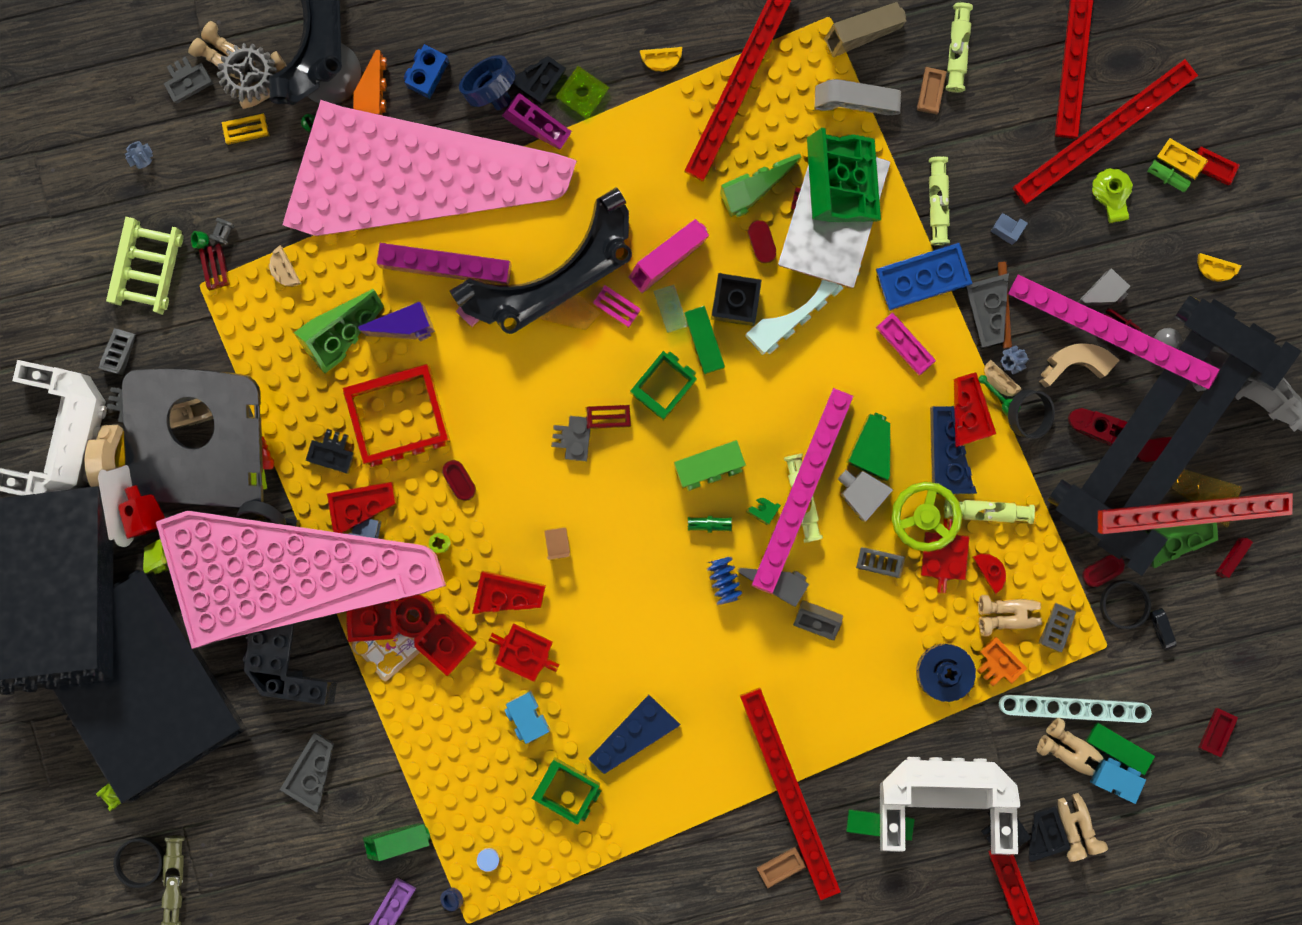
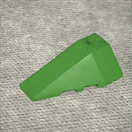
(745, 191)
(333, 332)

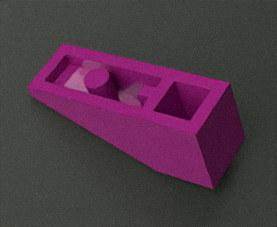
(536, 122)

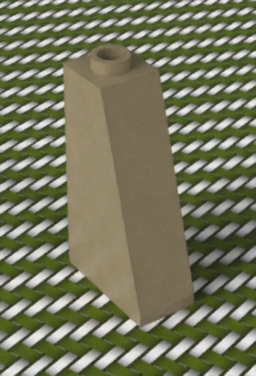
(864, 28)

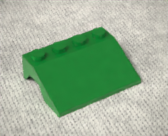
(843, 178)

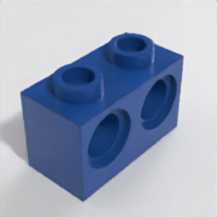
(431, 72)

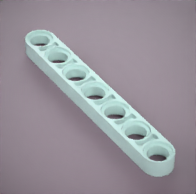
(1085, 711)

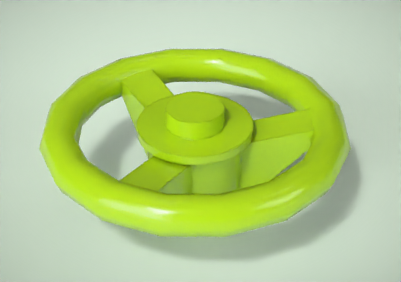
(926, 516)

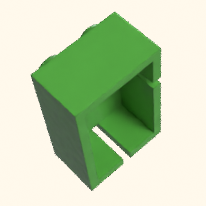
(710, 465)

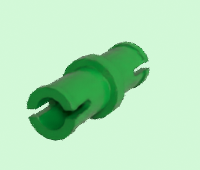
(710, 524)

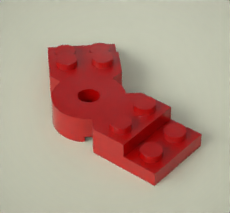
(434, 634)

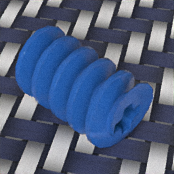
(724, 580)

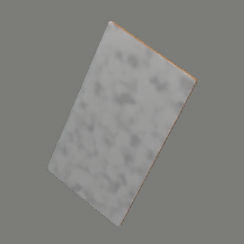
(826, 248)

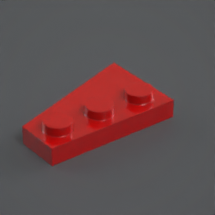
(971, 411)

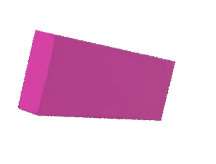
(905, 344)

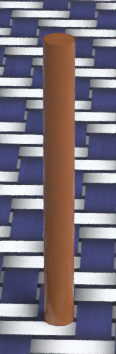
(1002, 269)

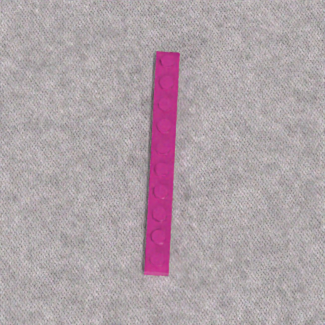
(1114, 332)
(802, 491)

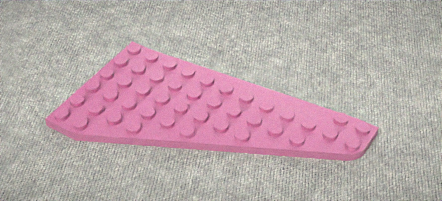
(393, 171)
(266, 575)

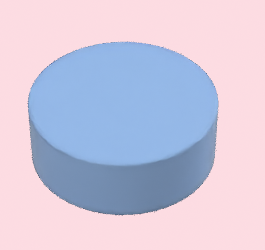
(488, 859)

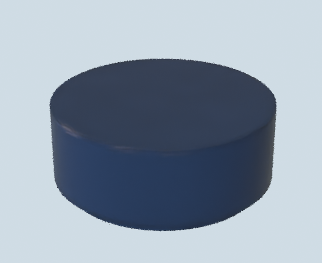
(451, 899)

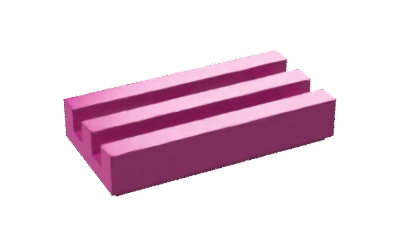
(601, 295)

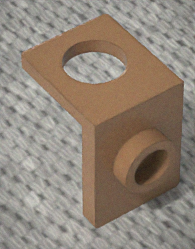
(557, 543)

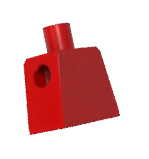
(139, 513)

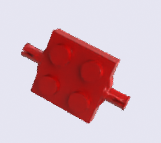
(946, 562)
(524, 652)

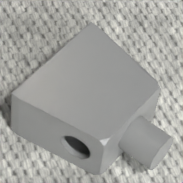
(863, 493)

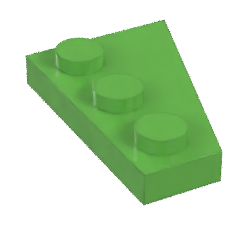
(1183, 540)

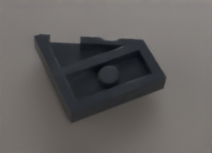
(539, 79)
(1047, 834)

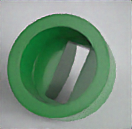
(304, 123)
(199, 239)

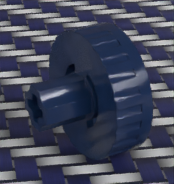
(488, 83)
(961, 674)

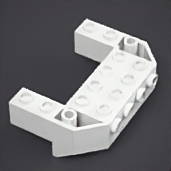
(76, 423)
(949, 786)

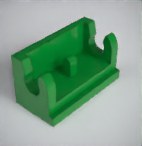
(767, 511)

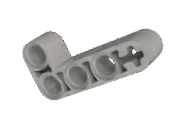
(857, 97)

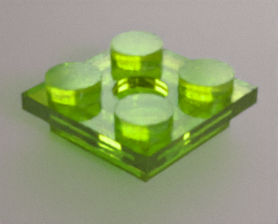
(588, 103)

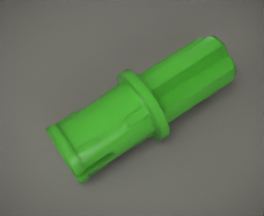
(1169, 176)

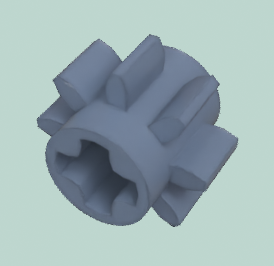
(138, 155)
(1014, 359)

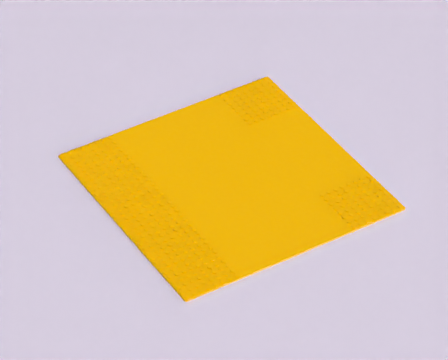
(636, 594)

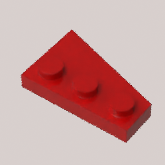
(357, 505)
(506, 593)

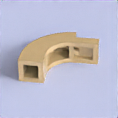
(1091, 356)
(189, 413)
(101, 452)

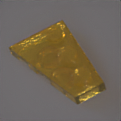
(1202, 487)

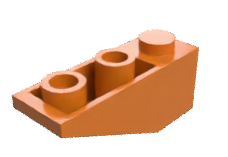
(369, 91)

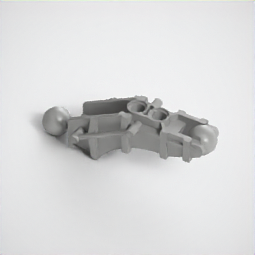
(1280, 403)

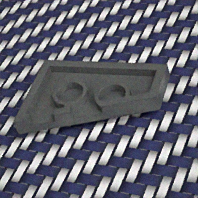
(309, 773)

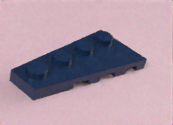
(948, 461)
(640, 729)

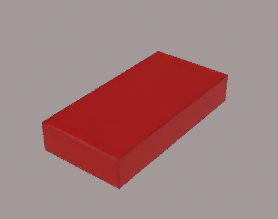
(1218, 166)

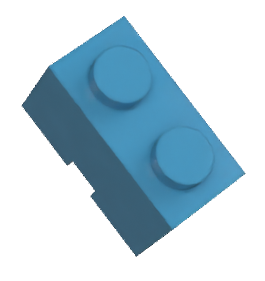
(528, 723)
(1125, 782)

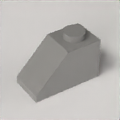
(1106, 290)

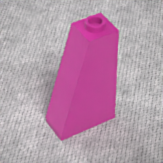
(668, 255)

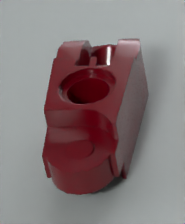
(1084, 422)

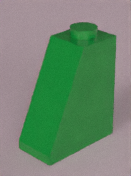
(872, 447)
(396, 841)

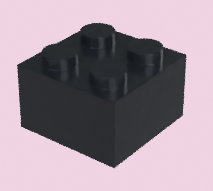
(736, 299)

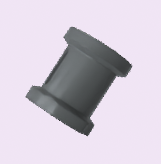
(225, 233)

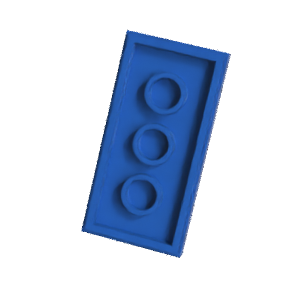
(924, 276)

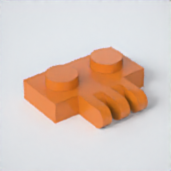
(1000, 663)

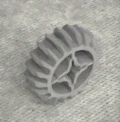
(230, 67)

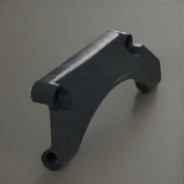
(317, 50)
(587, 265)

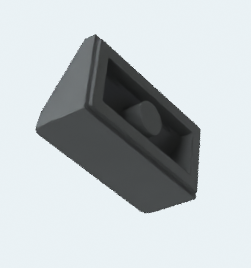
(818, 620)

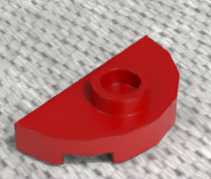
(992, 570)

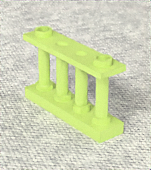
(128, 251)

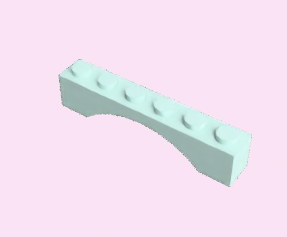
(770, 331)

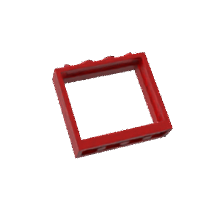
(384, 382)

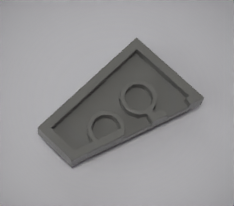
(989, 308)

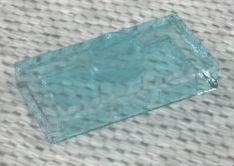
(670, 308)

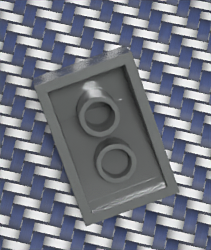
(789, 585)

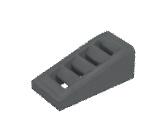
(107, 356)
(899, 565)
(1065, 630)

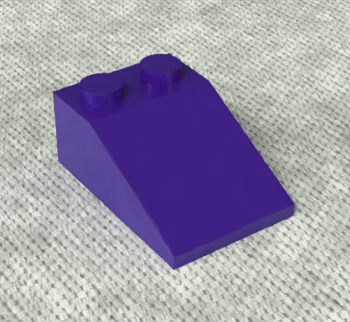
(405, 323)

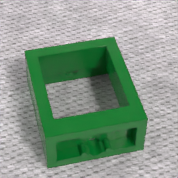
(649, 402)
(545, 782)

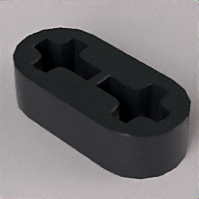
(1163, 629)

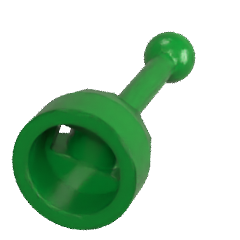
(1005, 402)

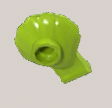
(1112, 190)

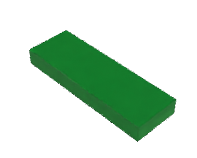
(704, 340)
(1120, 748)
(869, 823)

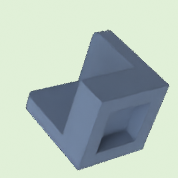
(1008, 228)
(368, 528)

